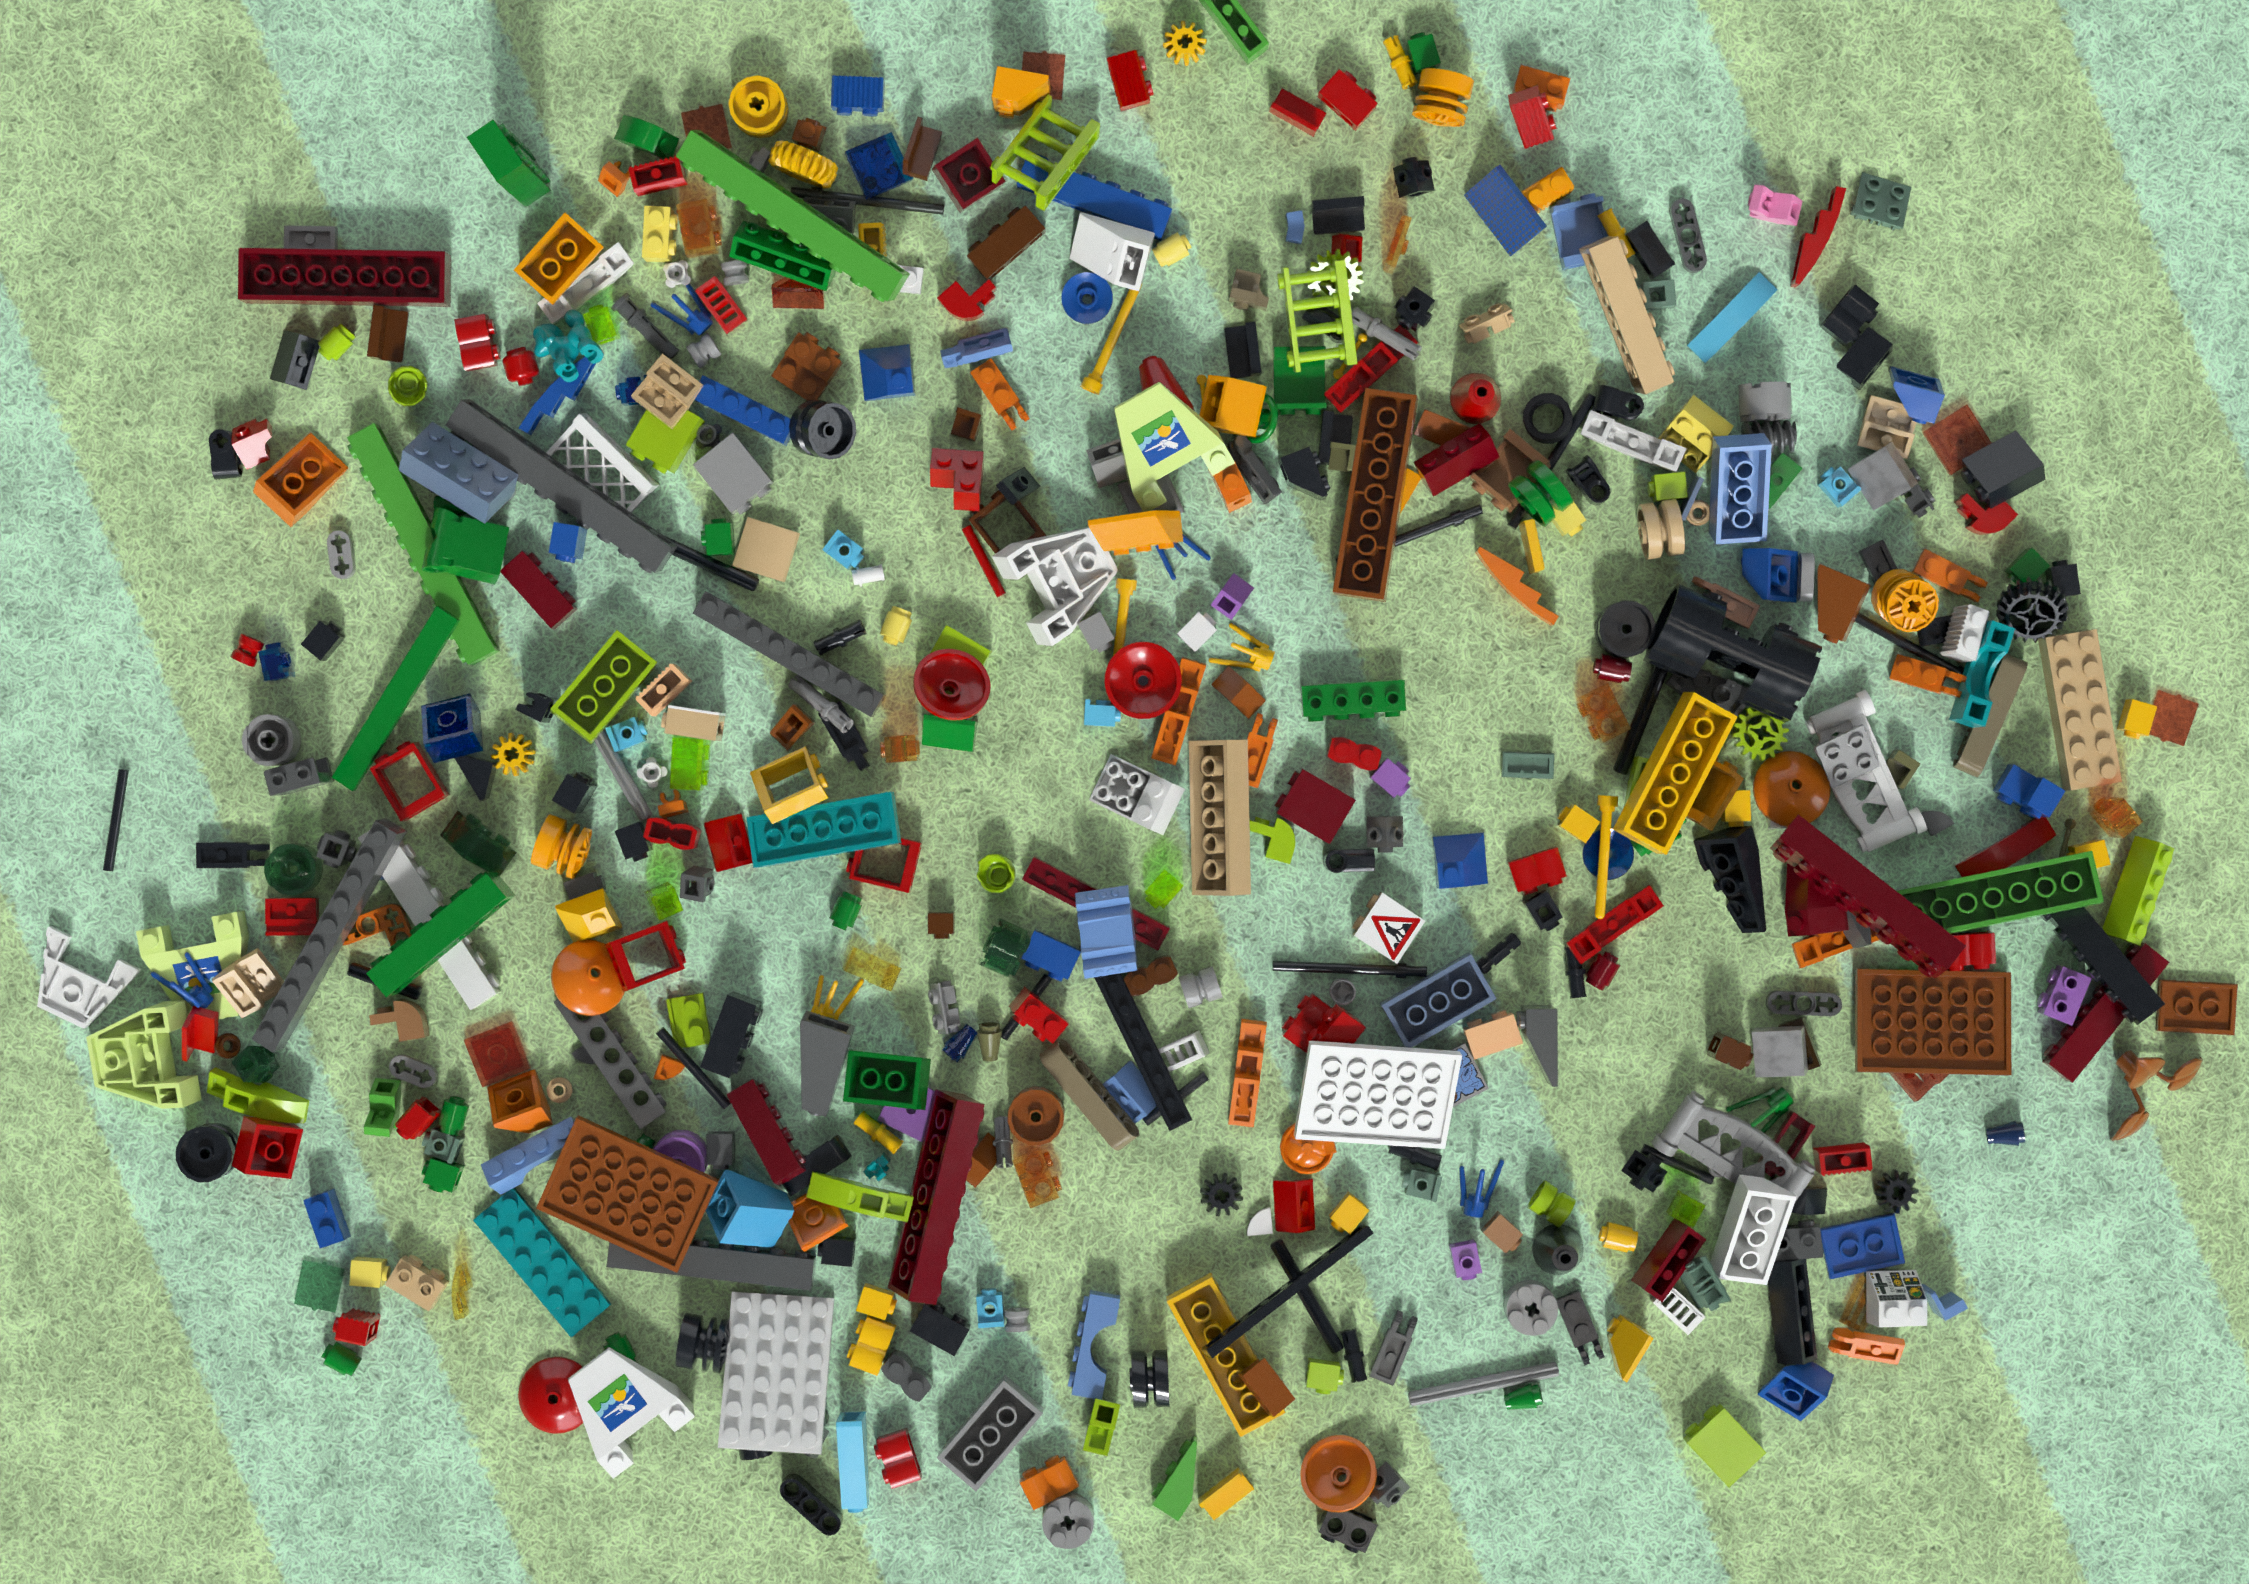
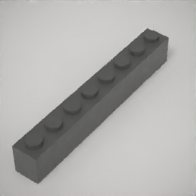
(789, 654)
(729, 1264)

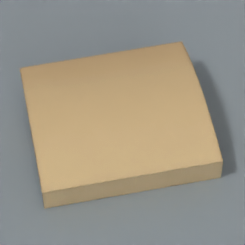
(667, 391)
(1886, 423)
(766, 549)
(249, 982)

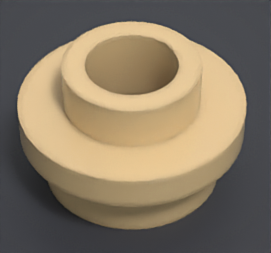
(1704, 507)
(567, 1087)

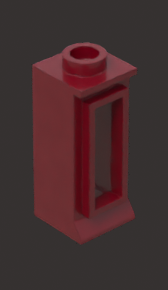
(1805, 1130)

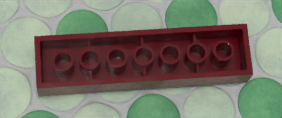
(344, 277)
(1867, 898)
(937, 1197)

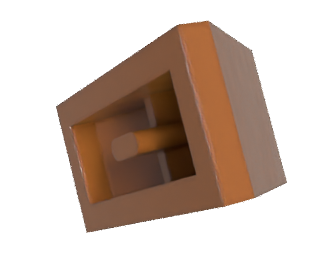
(1238, 692)
(792, 726)
(982, 1160)

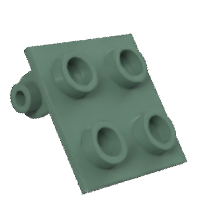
(1881, 201)
(1704, 1284)

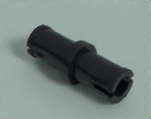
(840, 637)
(1575, 975)
(1417, 1155)
(1353, 1355)

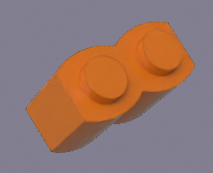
(1048, 1482)

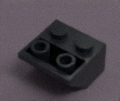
(1302, 473)

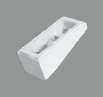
(1199, 1044)
(1679, 1322)

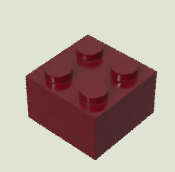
(967, 175)

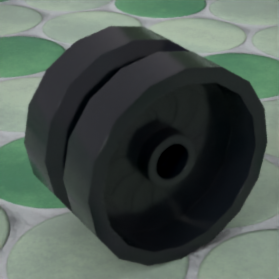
(822, 429)
(1609, 629)
(196, 1162)
(1149, 1379)

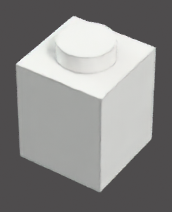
(1198, 630)

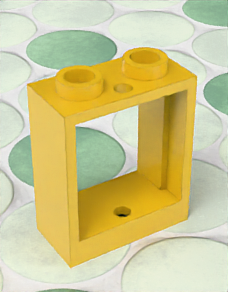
(781, 769)

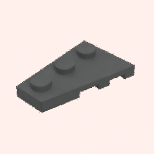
(1711, 687)

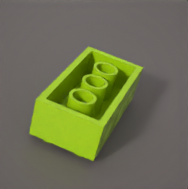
(603, 686)

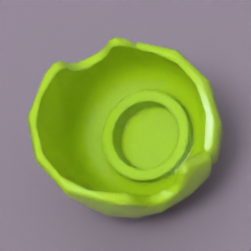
(402, 380)
(1002, 877)

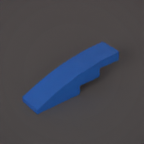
(555, 394)

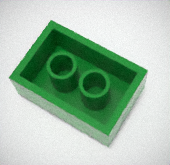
(886, 1080)

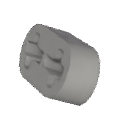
(347, 554)
(1805, 577)
(415, 1065)

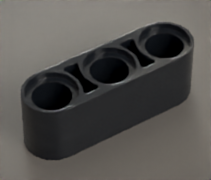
(821, 1161)
(815, 1516)

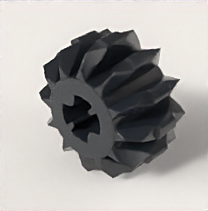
(1225, 1186)
(1905, 1191)

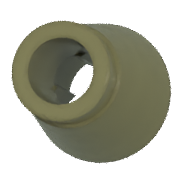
(989, 1039)

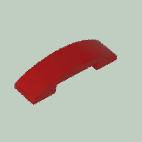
(2009, 849)
(1614, 923)

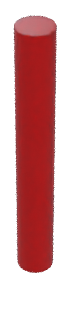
(983, 561)

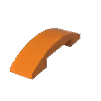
(1820, 946)

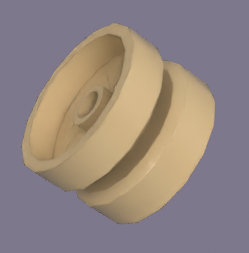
(1660, 529)

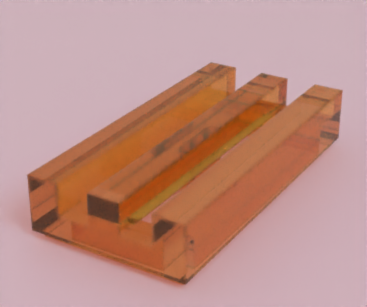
(1849, 1306)

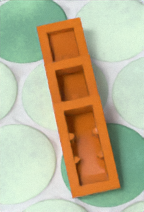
(1509, 578)
(1178, 716)
(1247, 1073)

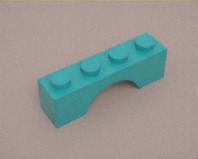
(1974, 703)

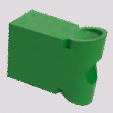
(465, 547)

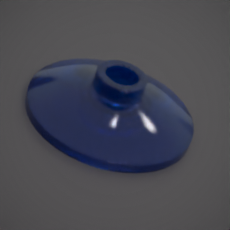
(1621, 857)

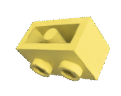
(658, 234)

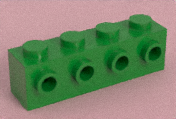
(780, 255)
(1353, 698)

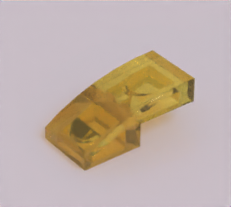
(871, 968)
(460, 1283)

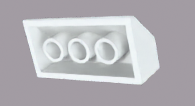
(1752, 1230)

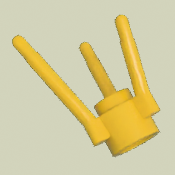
(1259, 656)
(825, 1008)

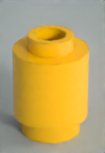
(1618, 1237)

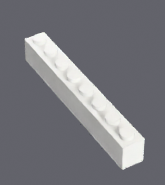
(419, 900)

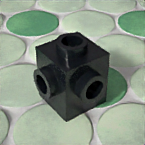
(1413, 178)
(1414, 309)
(1644, 1171)

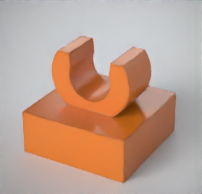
(613, 178)
(673, 807)

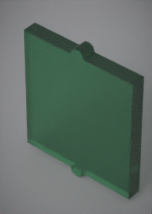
(319, 1286)

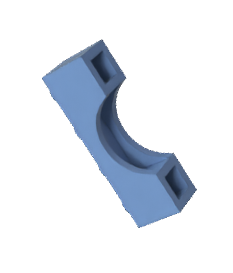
(511, 1166)
(1100, 1313)

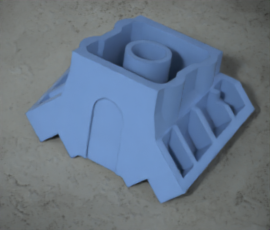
(1106, 931)

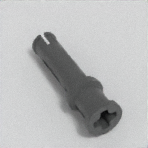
(637, 319)

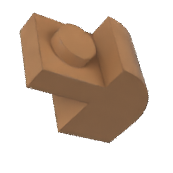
(409, 1018)

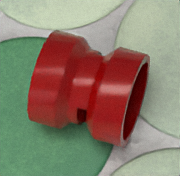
(249, 644)

